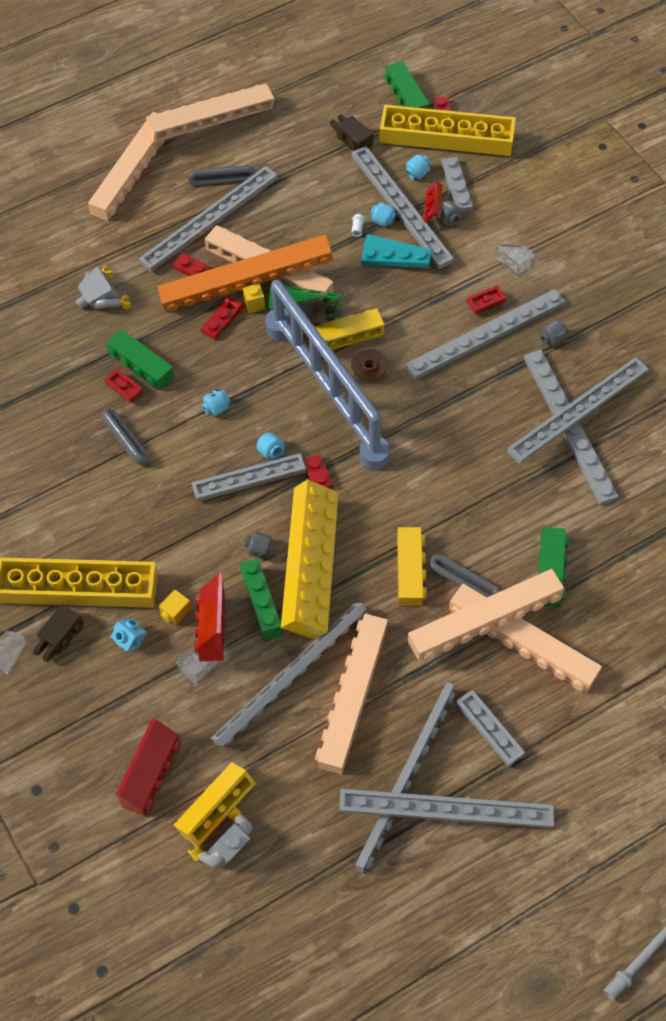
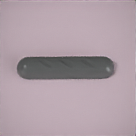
(220, 175)
(125, 437)
(459, 575)

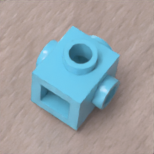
(128, 634)

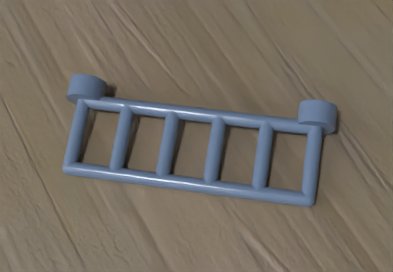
(284, 326)

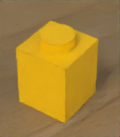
(253, 298)
(174, 607)

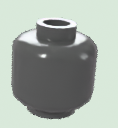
(450, 213)
(554, 333)
(259, 545)

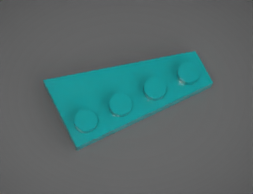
(387, 252)

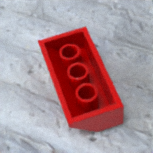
(211, 621)
(148, 768)

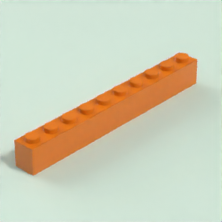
(245, 272)

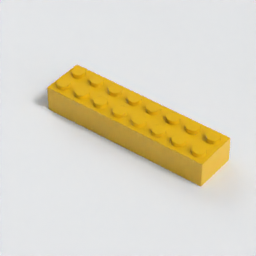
(447, 130)
(310, 560)
(78, 582)

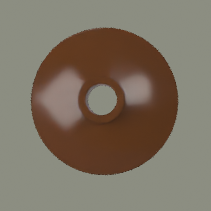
(369, 358)

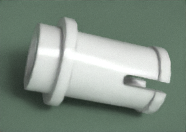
(358, 221)

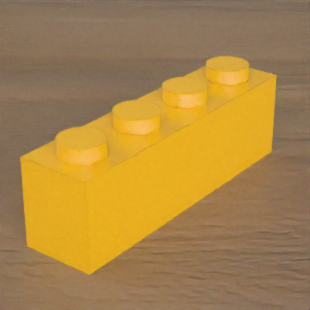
(352, 329)
(410, 566)
(214, 804)

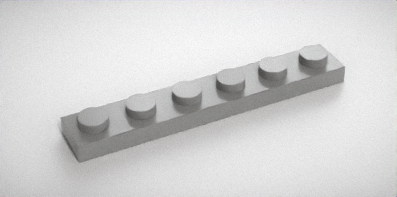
(248, 477)

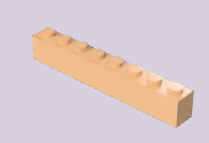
(209, 112)
(123, 174)
(236, 248)
(485, 615)
(536, 645)
(352, 694)

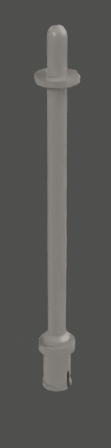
(623, 978)

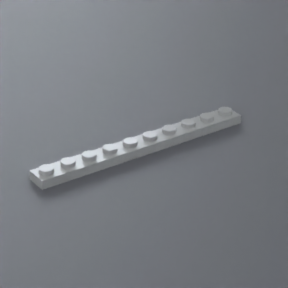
(402, 206)
(208, 219)
(484, 334)
(576, 411)
(575, 436)
(285, 677)
(403, 783)
(446, 808)

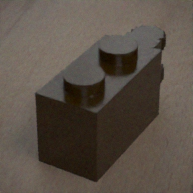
(352, 132)
(318, 309)
(58, 632)

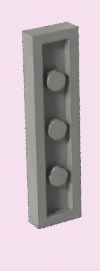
(456, 183)
(490, 728)

